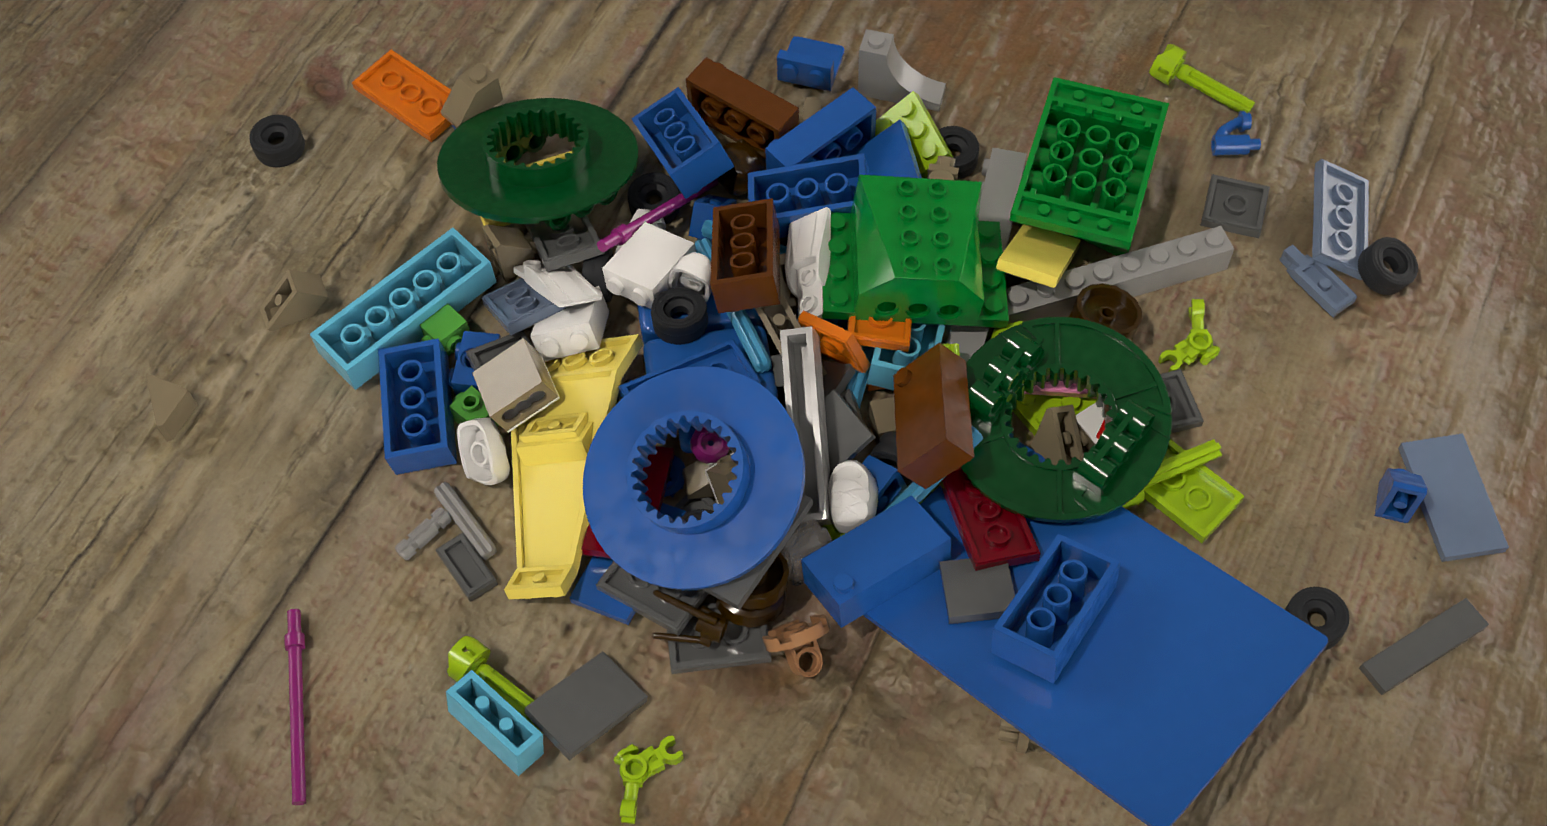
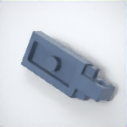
(1318, 281)

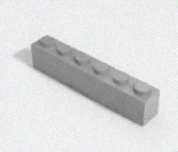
(807, 410)

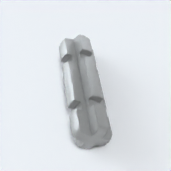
(423, 533)

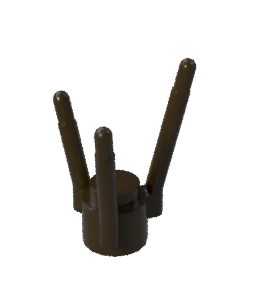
(710, 624)

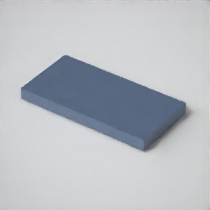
(1339, 217)
(1456, 498)

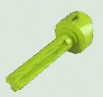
(1171, 65)
(1180, 463)
(475, 659)

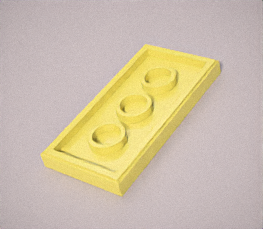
(1038, 255)

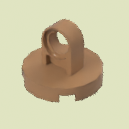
(796, 639)

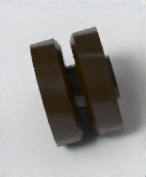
(1109, 307)
(765, 601)

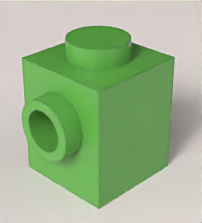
(445, 325)
(468, 406)

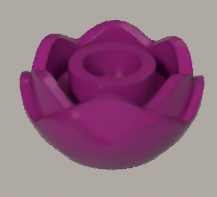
(703, 451)

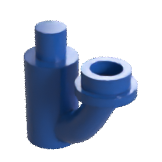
(1227, 144)

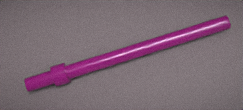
(623, 232)
(294, 644)

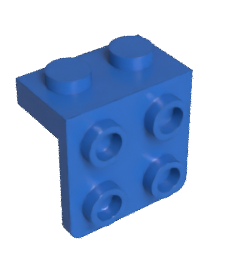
(810, 63)

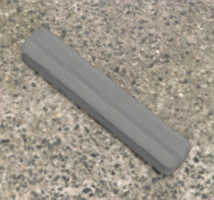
(465, 520)

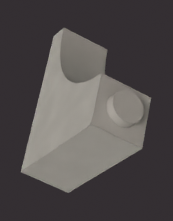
(888, 77)

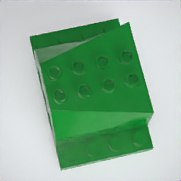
(1090, 164)
(915, 255)

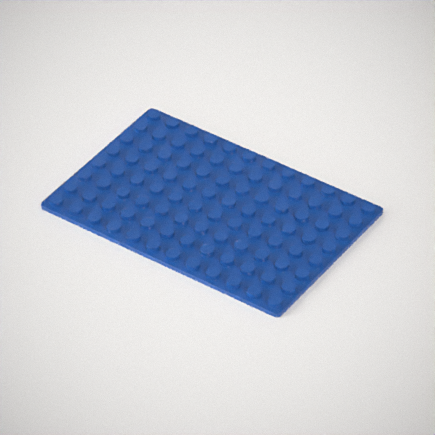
(1157, 685)

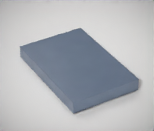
(518, 306)

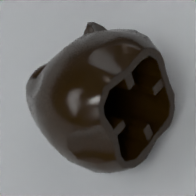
(745, 160)

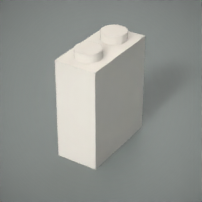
(644, 264)
(571, 330)

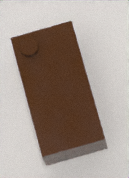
(738, 105)
(745, 256)
(932, 416)

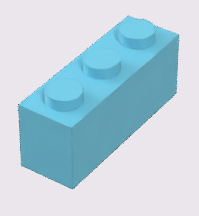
(495, 722)

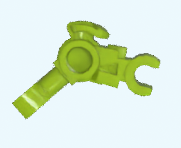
(1197, 344)
(638, 768)

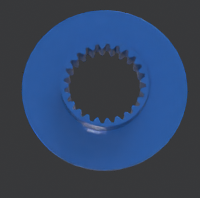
(739, 530)

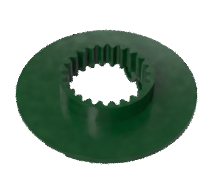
(481, 153)
(1096, 360)

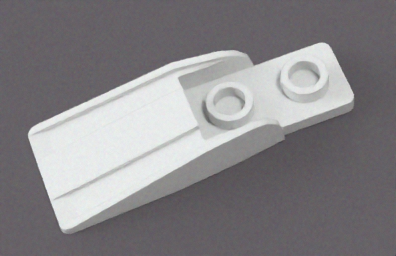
(809, 259)
(560, 286)

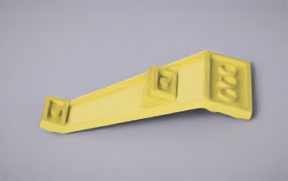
(550, 465)

